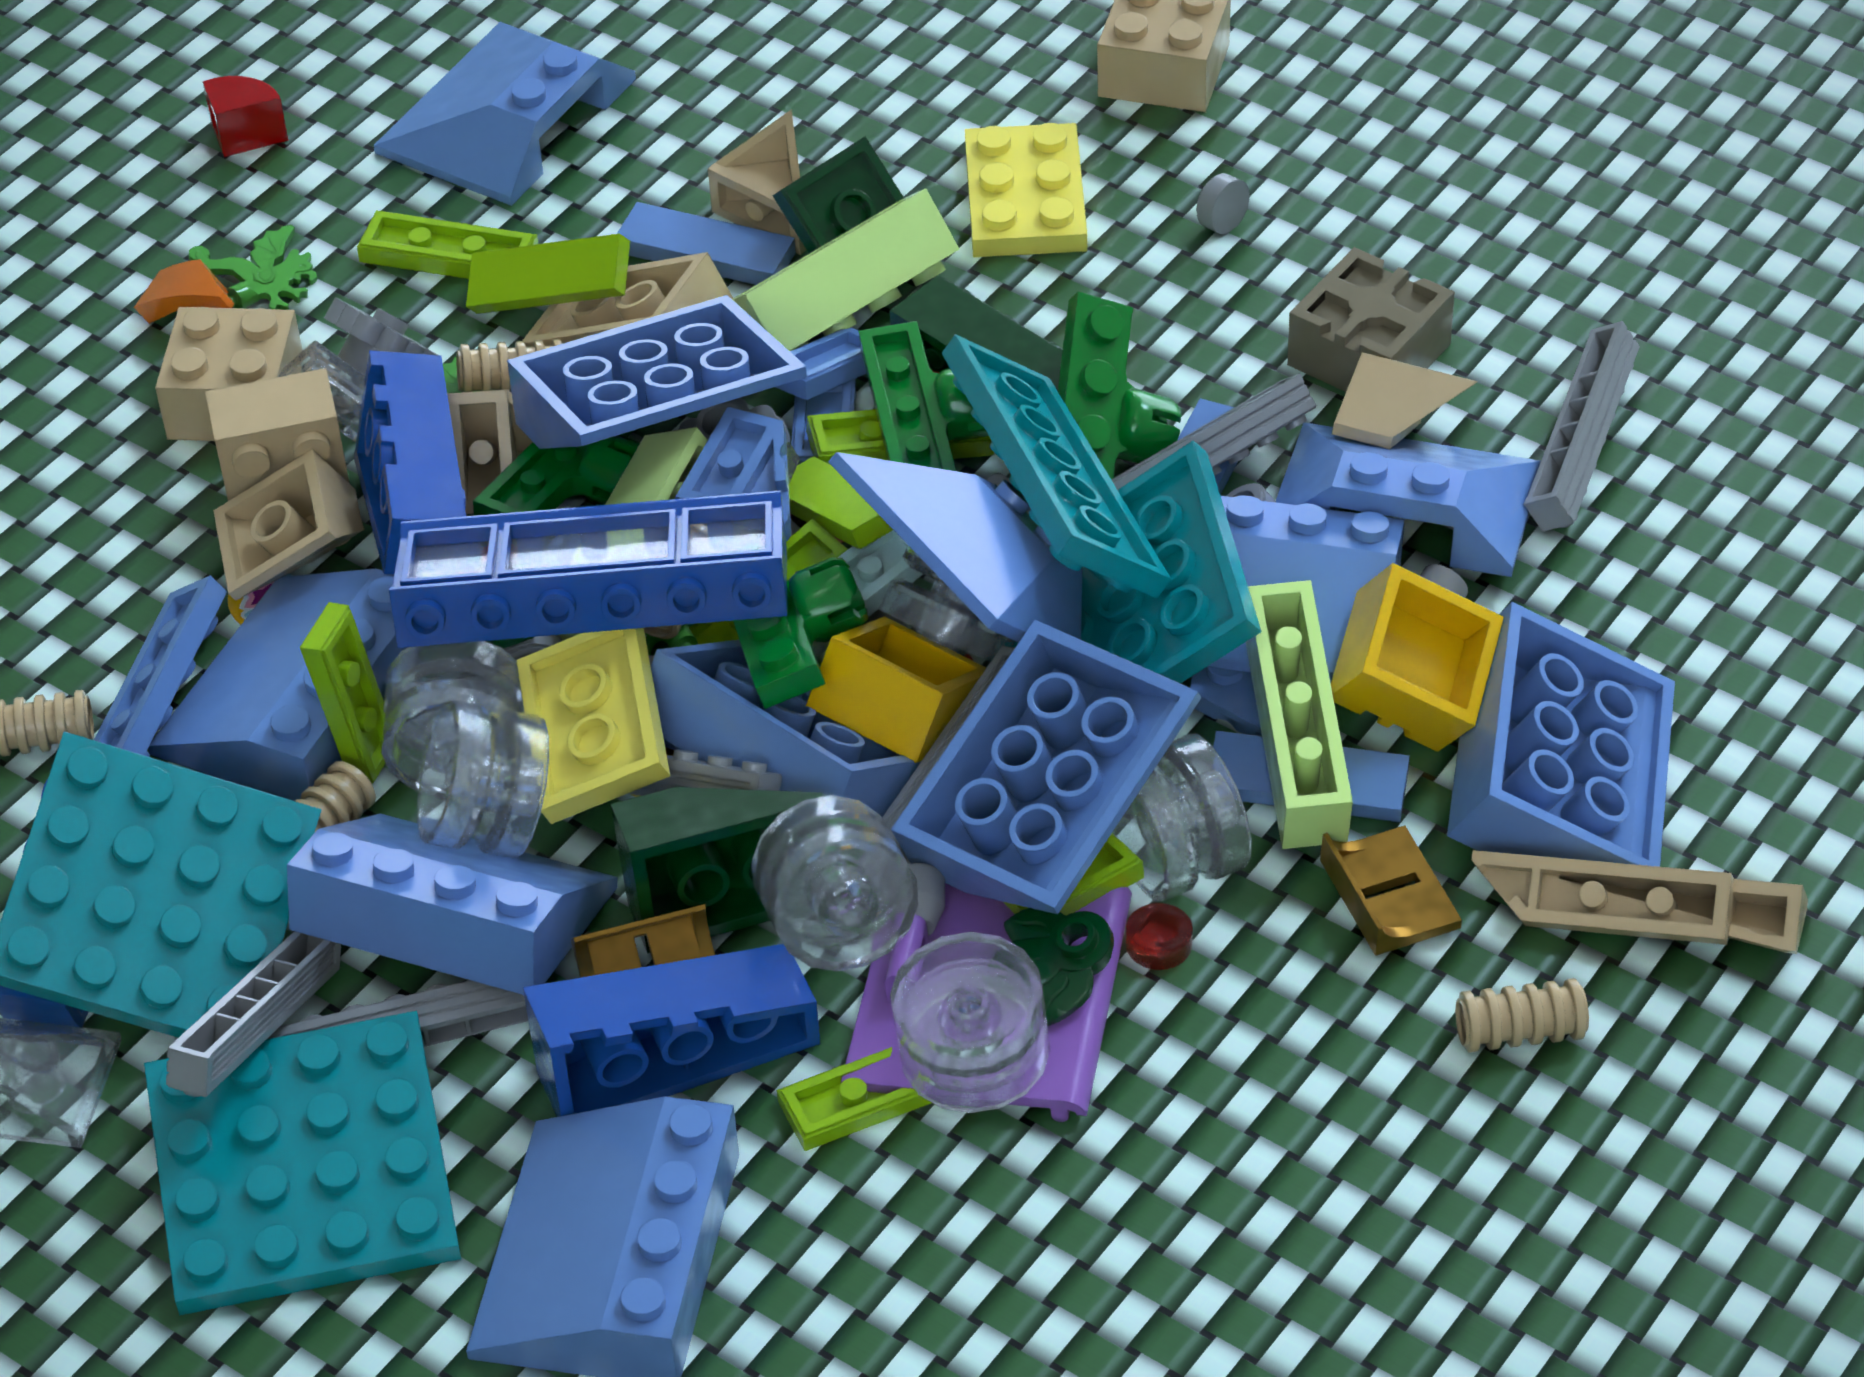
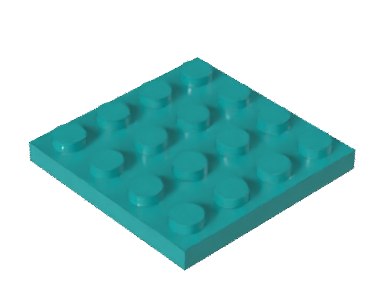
(1207, 601)
(147, 887)
(303, 1166)

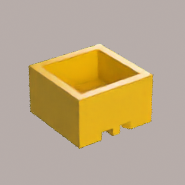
(1416, 657)
(893, 685)

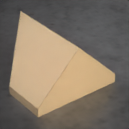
(752, 173)
(1391, 399)
(484, 438)

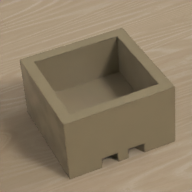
(1368, 312)

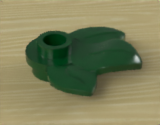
(1063, 969)

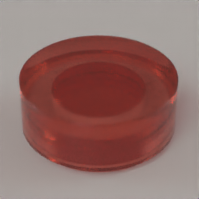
(1159, 936)

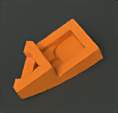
(182, 286)

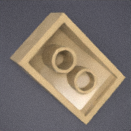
(649, 292)

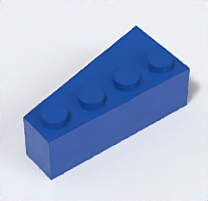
(406, 447)
(667, 1026)

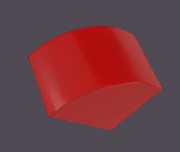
(244, 113)

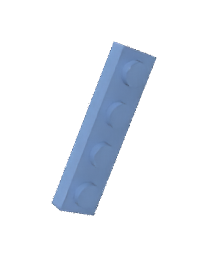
(162, 666)

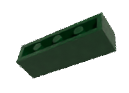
(950, 310)

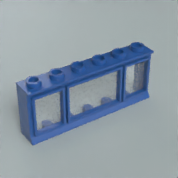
(590, 569)

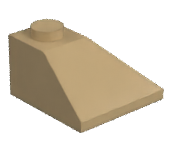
(285, 523)

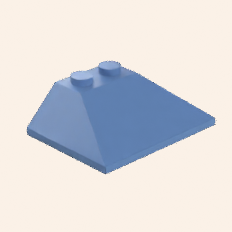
(493, 108)
(1422, 482)
(973, 541)

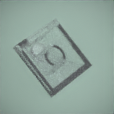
(52, 1080)

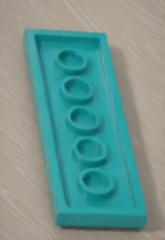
(1055, 469)

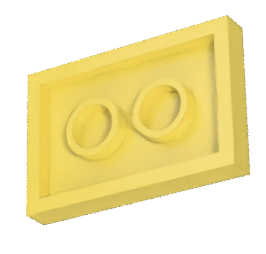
(1025, 190)
(598, 718)

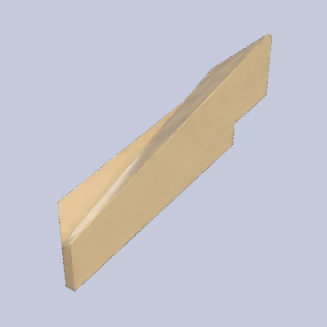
(1646, 900)

